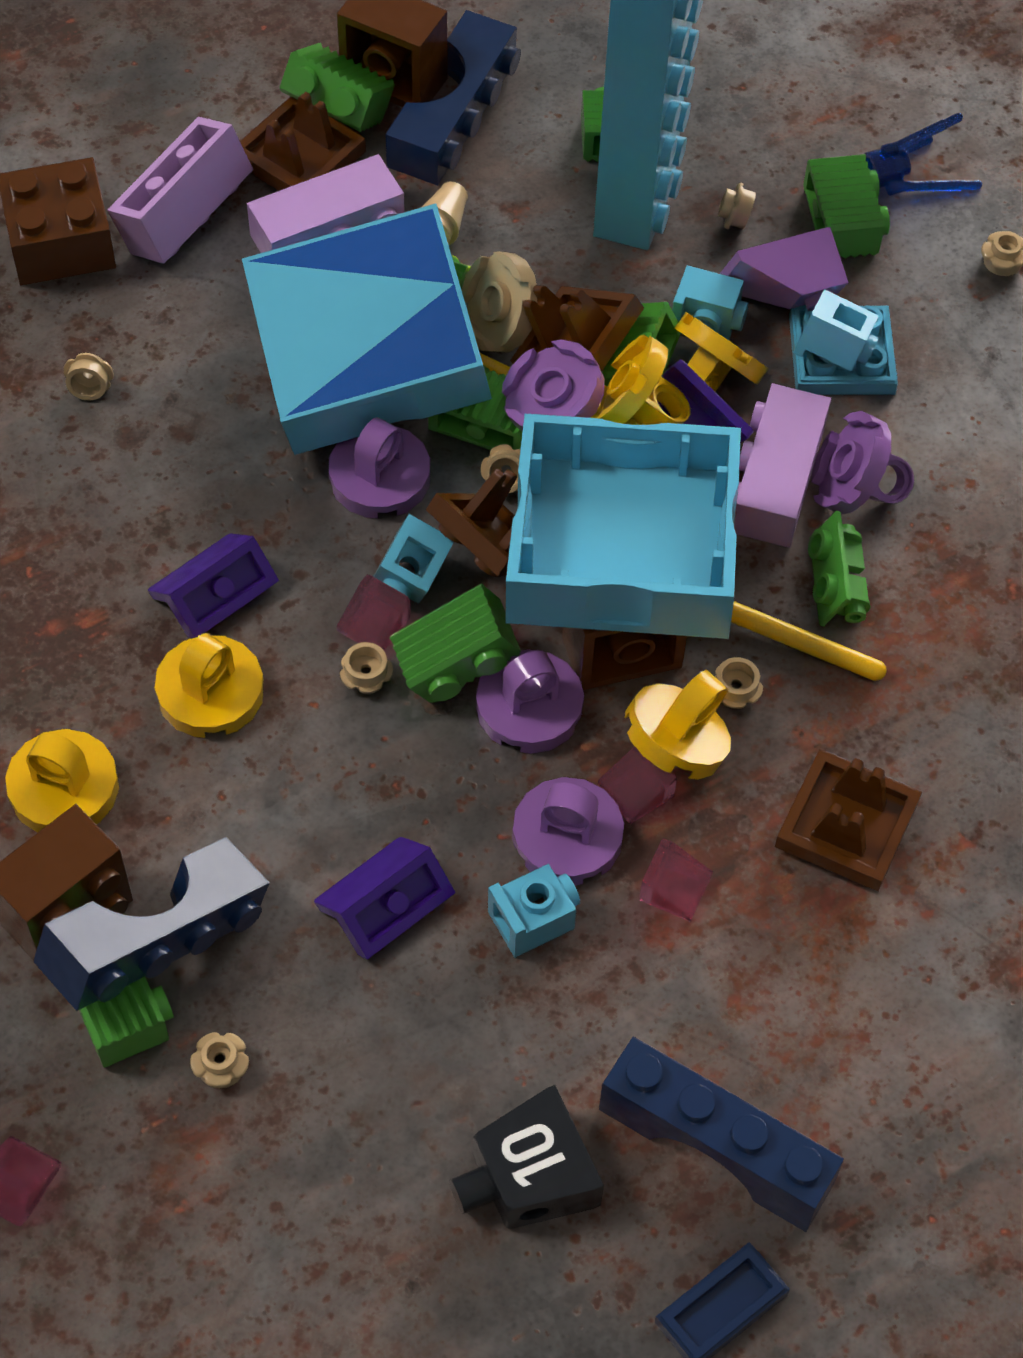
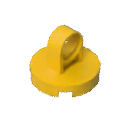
(717, 354)
(640, 385)
(209, 685)
(681, 725)
(58, 772)

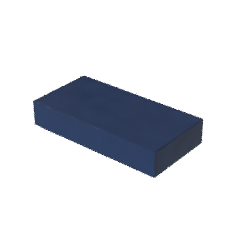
(722, 1304)

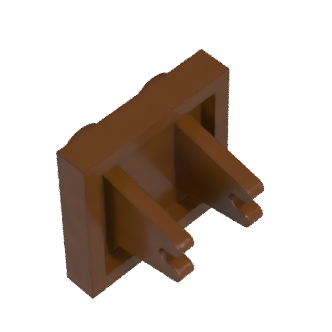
(300, 144)
(582, 316)
(479, 521)
(848, 819)

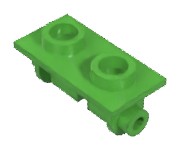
(835, 553)

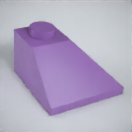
(790, 270)

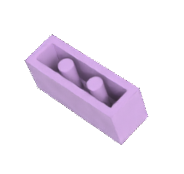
(180, 189)
(325, 205)
(779, 463)

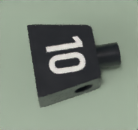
(530, 1165)

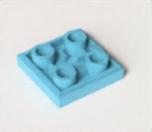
(821, 378)

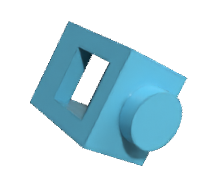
(712, 300)
(839, 332)
(423, 549)
(531, 924)

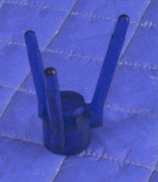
(893, 162)

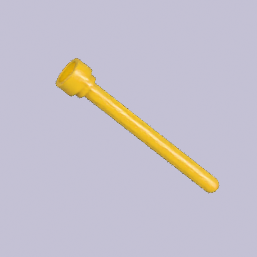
(808, 642)

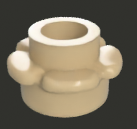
(736, 206)
(1003, 253)
(86, 385)
(501, 456)
(365, 656)
(742, 672)
(220, 1074)

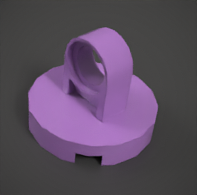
(554, 382)
(854, 464)
(380, 470)
(530, 702)
(568, 827)

